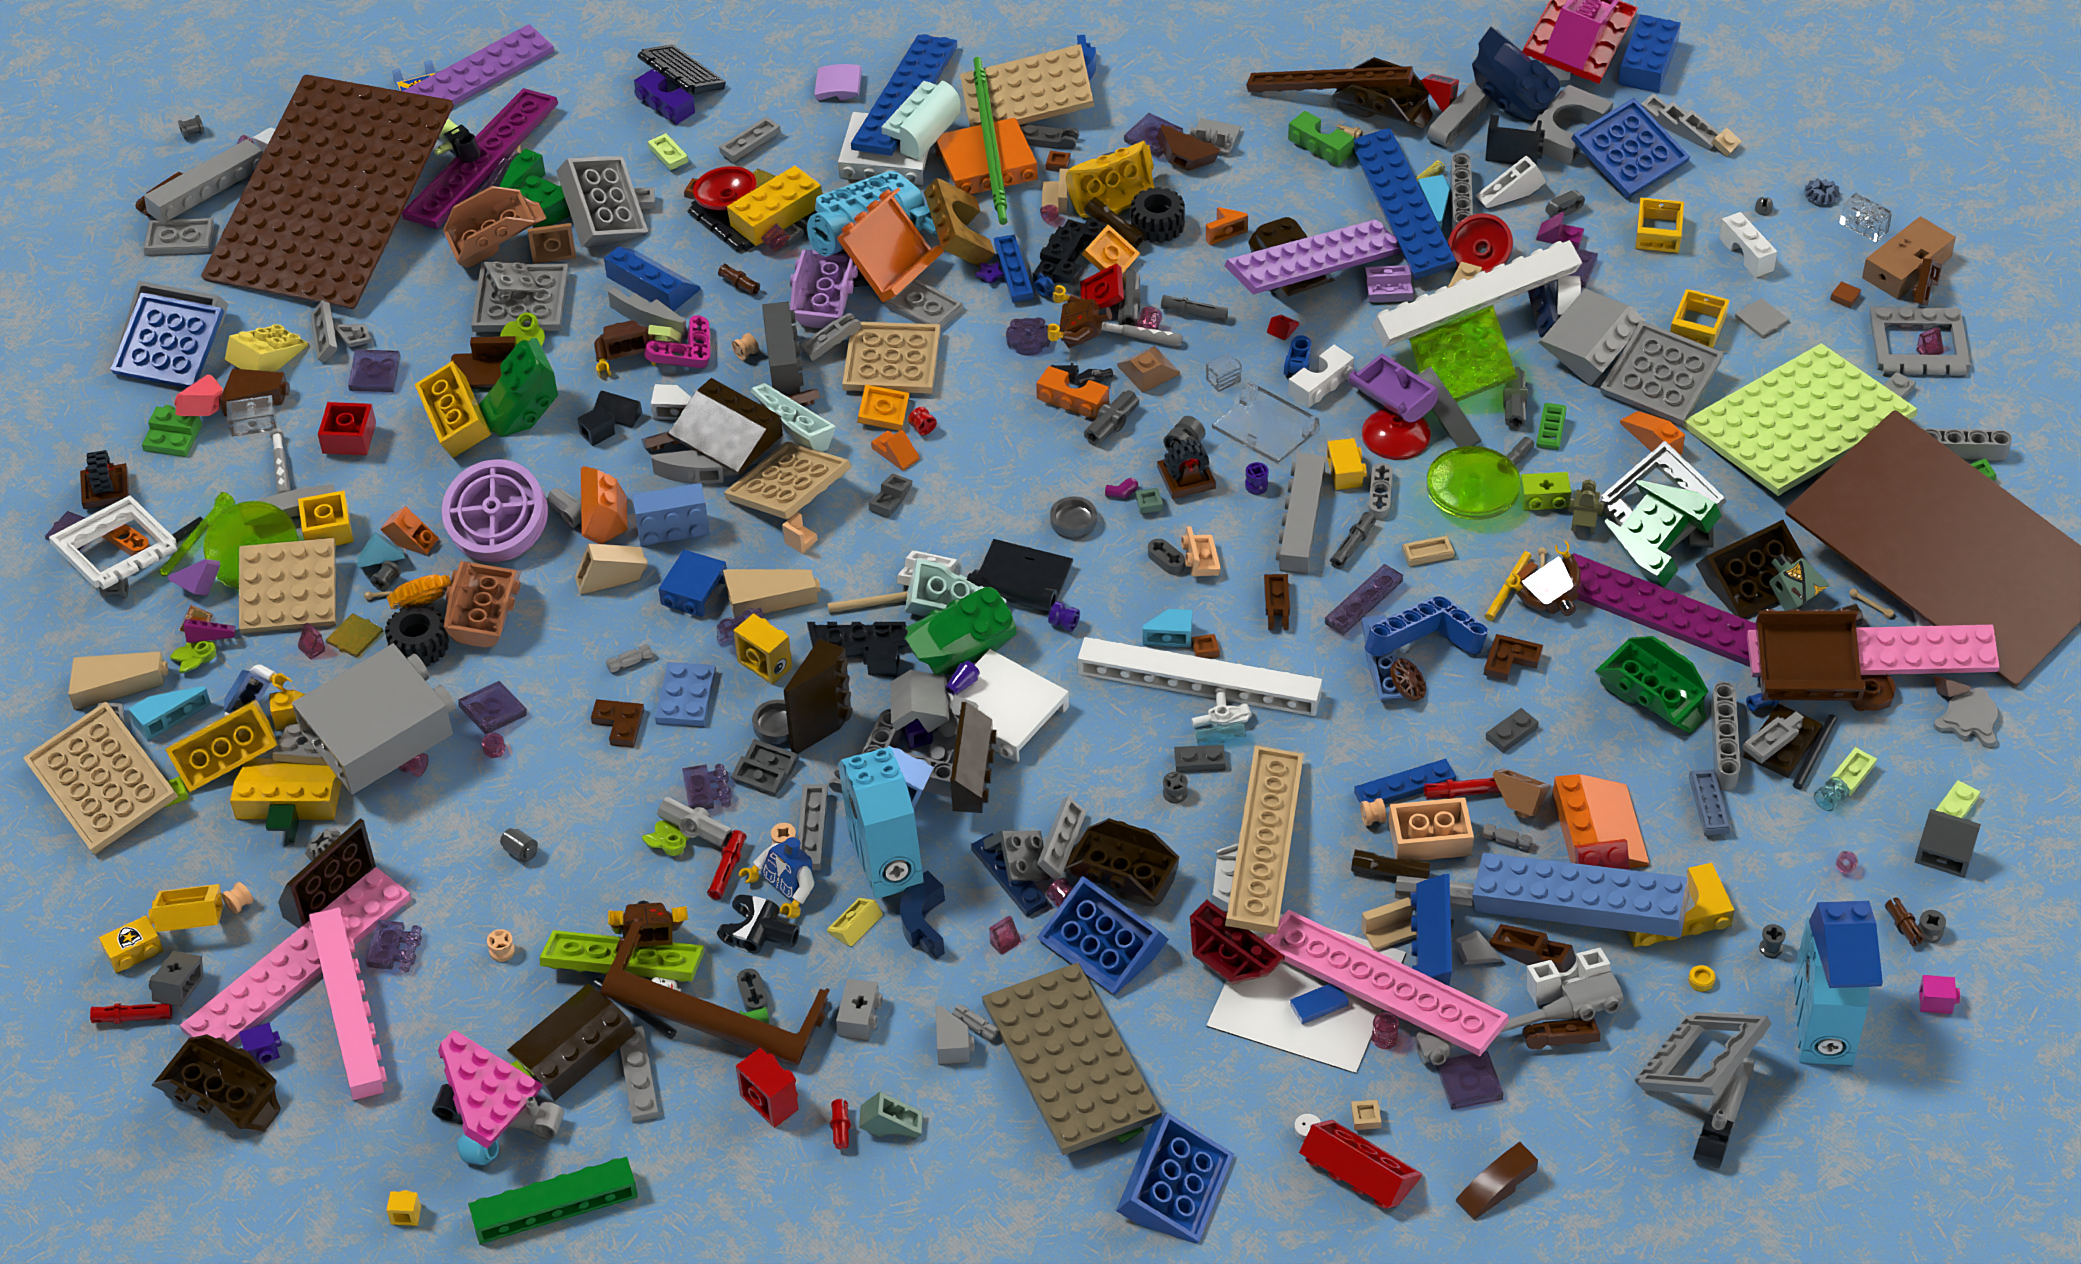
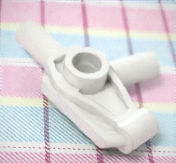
(1223, 714)

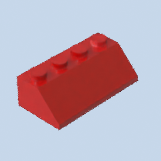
(1359, 1163)

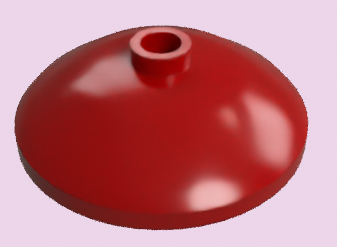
(723, 187)
(1481, 232)
(1394, 437)

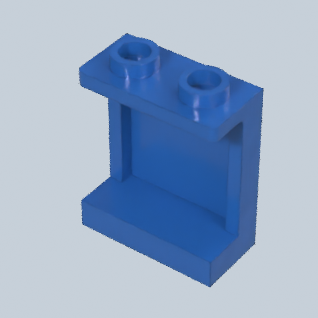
(691, 582)

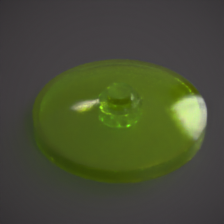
(1473, 482)
(243, 526)

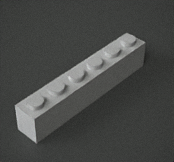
(203, 181)
(1302, 513)

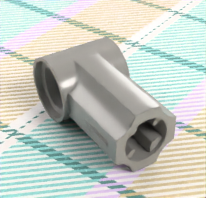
(566, 506)

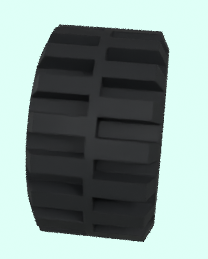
(1158, 214)
(425, 624)

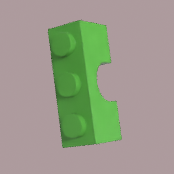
(1332, 147)

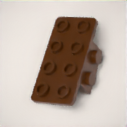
(484, 362)

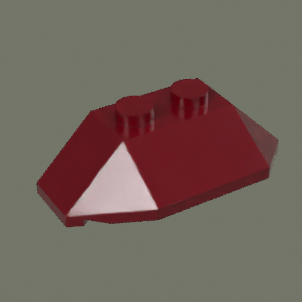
(1228, 950)

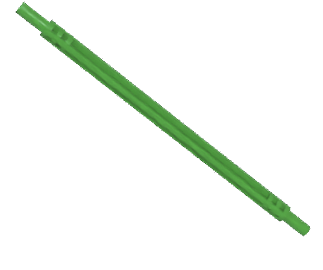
(990, 141)

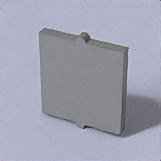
(1761, 318)

